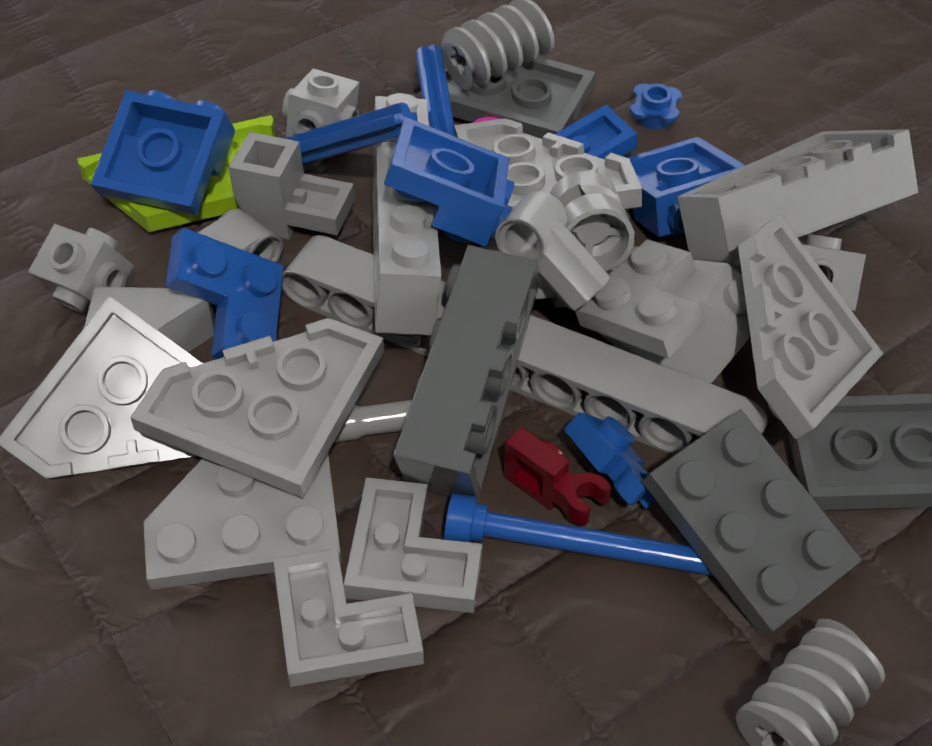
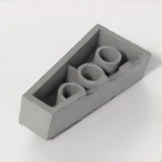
(806, 183)

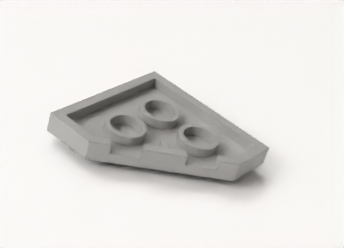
(543, 162)
(800, 328)
(265, 402)
(85, 403)
(234, 526)

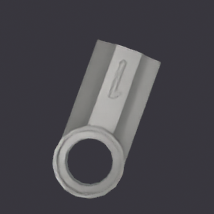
(539, 232)

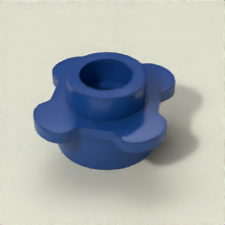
(655, 105)

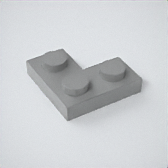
(640, 303)
(395, 560)
(339, 639)

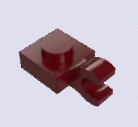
(544, 475)

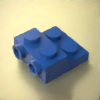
(163, 151)
(672, 172)
(456, 176)

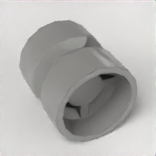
(596, 216)

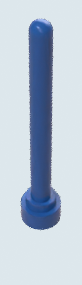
(472, 522)

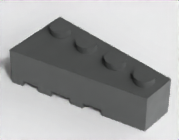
(468, 373)

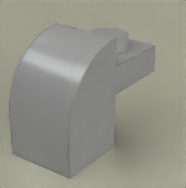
(276, 192)

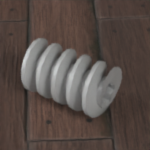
(496, 43)
(812, 690)

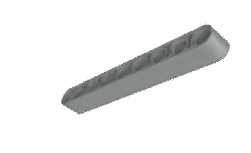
(554, 362)

